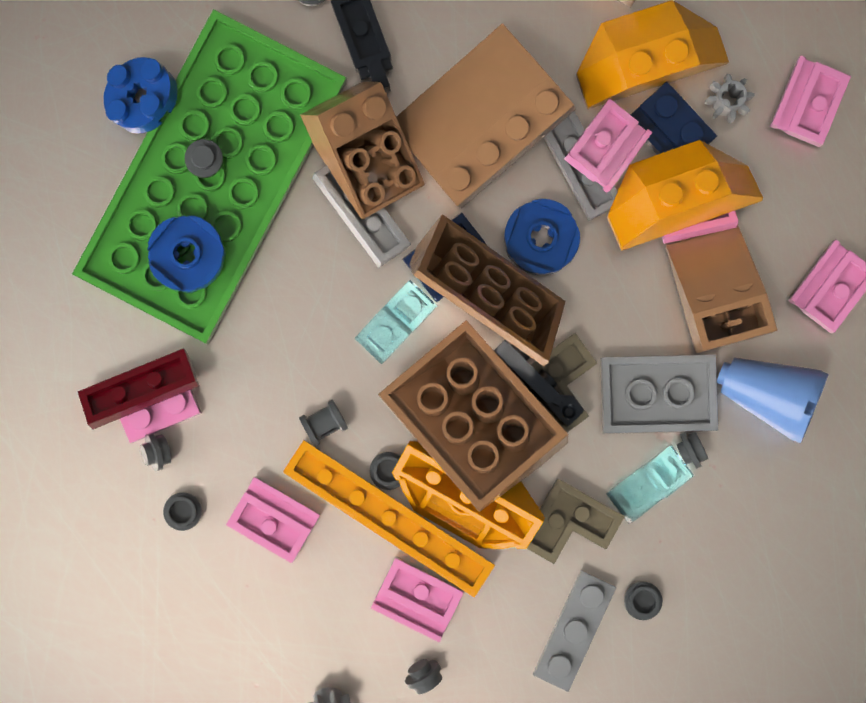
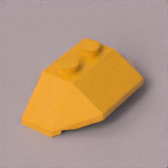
(647, 51)
(678, 192)
(431, 493)

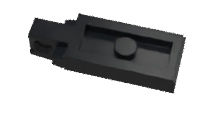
(364, 39)
(540, 384)

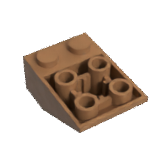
(364, 147)
(720, 290)

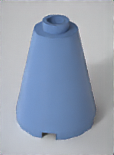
(774, 393)

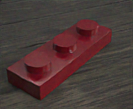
(138, 389)

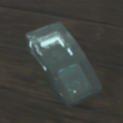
(395, 322)
(650, 484)

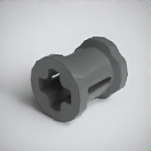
(323, 423)

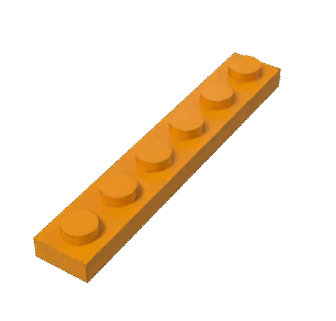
(389, 518)

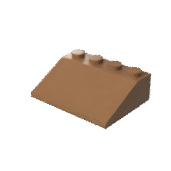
(483, 116)
(489, 288)
(474, 416)

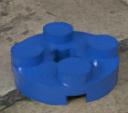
(123, 85)
(561, 228)
(185, 231)

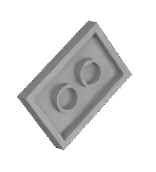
(659, 394)

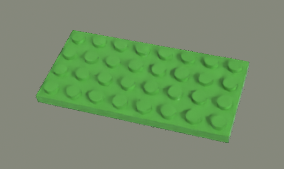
(249, 102)

